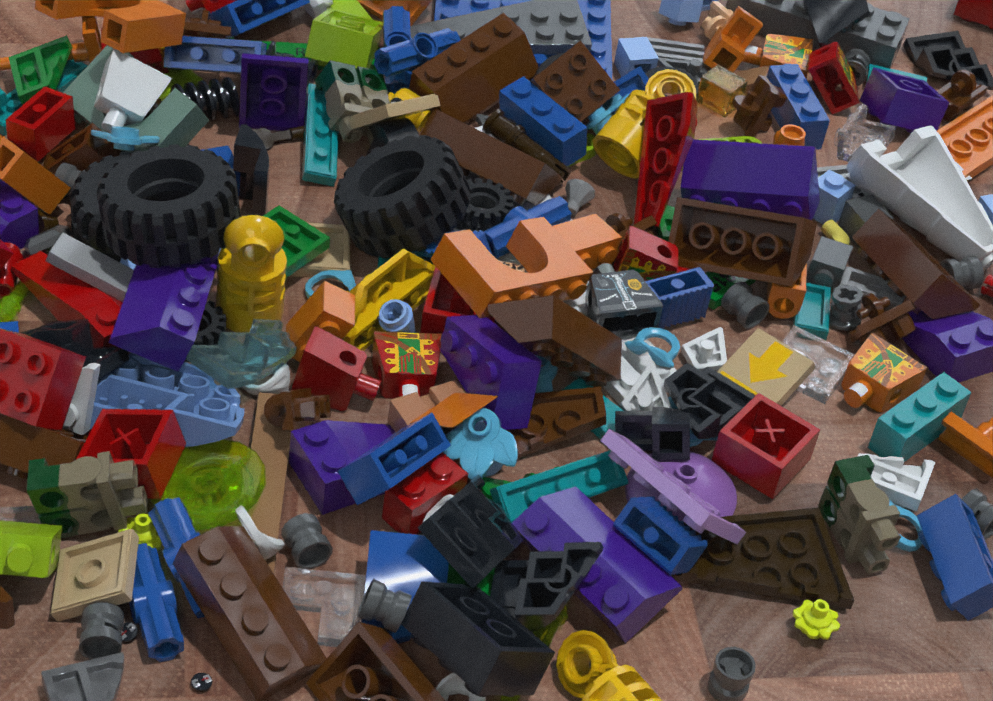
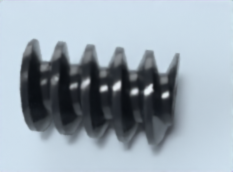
(212, 96)

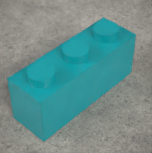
(918, 418)

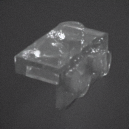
(860, 131)

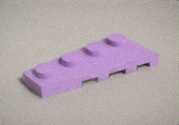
(673, 492)

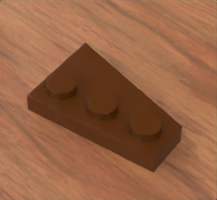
(559, 417)

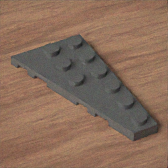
(548, 24)

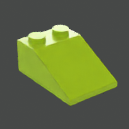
(344, 38)

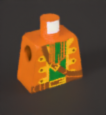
(780, 51)
(881, 375)

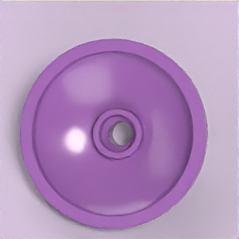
(701, 475)

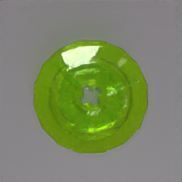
(216, 481)

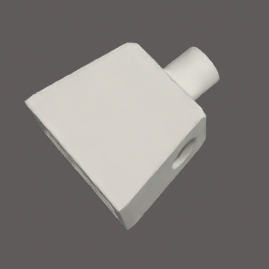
(127, 90)

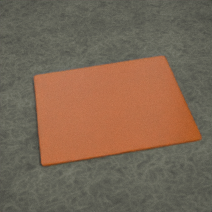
(457, 408)

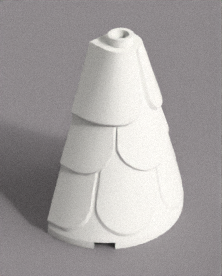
(926, 193)

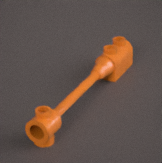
(782, 299)

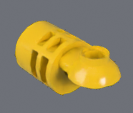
(622, 135)
(251, 272)
(604, 678)

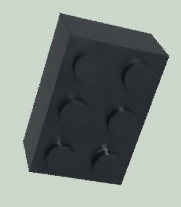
(477, 639)

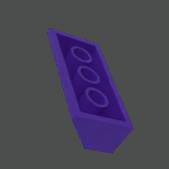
(753, 176)
(164, 311)
(623, 583)

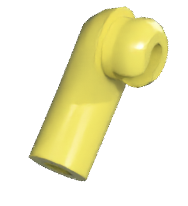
(835, 232)

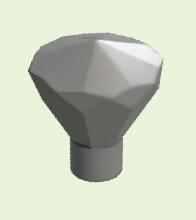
(578, 194)

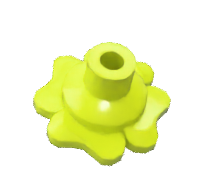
(144, 529)
(816, 619)

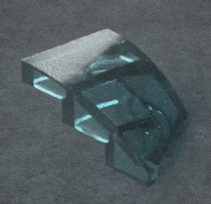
(245, 356)

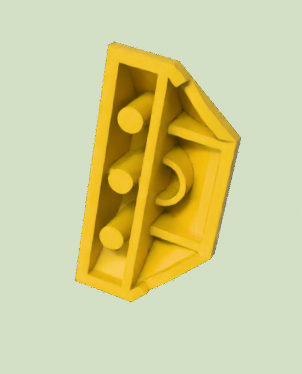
(400, 278)

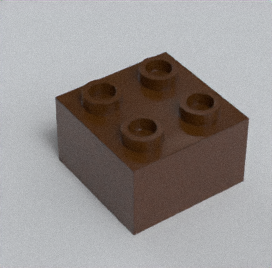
(576, 82)

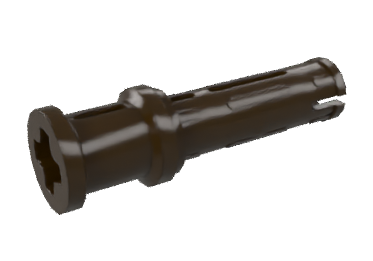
(516, 137)

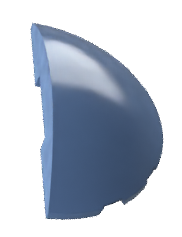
(201, 407)

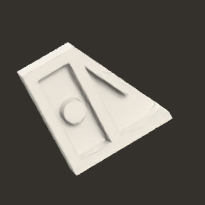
(901, 482)

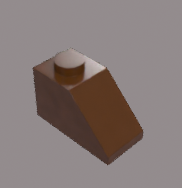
(80, 151)

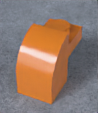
(731, 40)

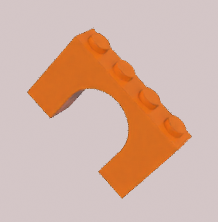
(126, 23)
(30, 177)
(485, 280)

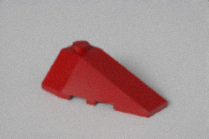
(665, 145)
(69, 297)

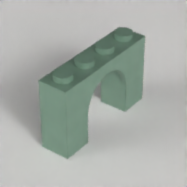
(173, 121)

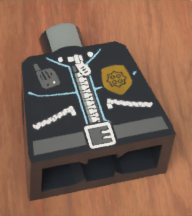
(621, 301)

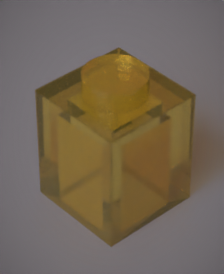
(719, 88)

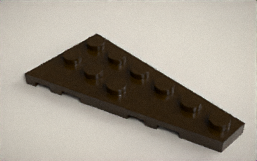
(778, 556)

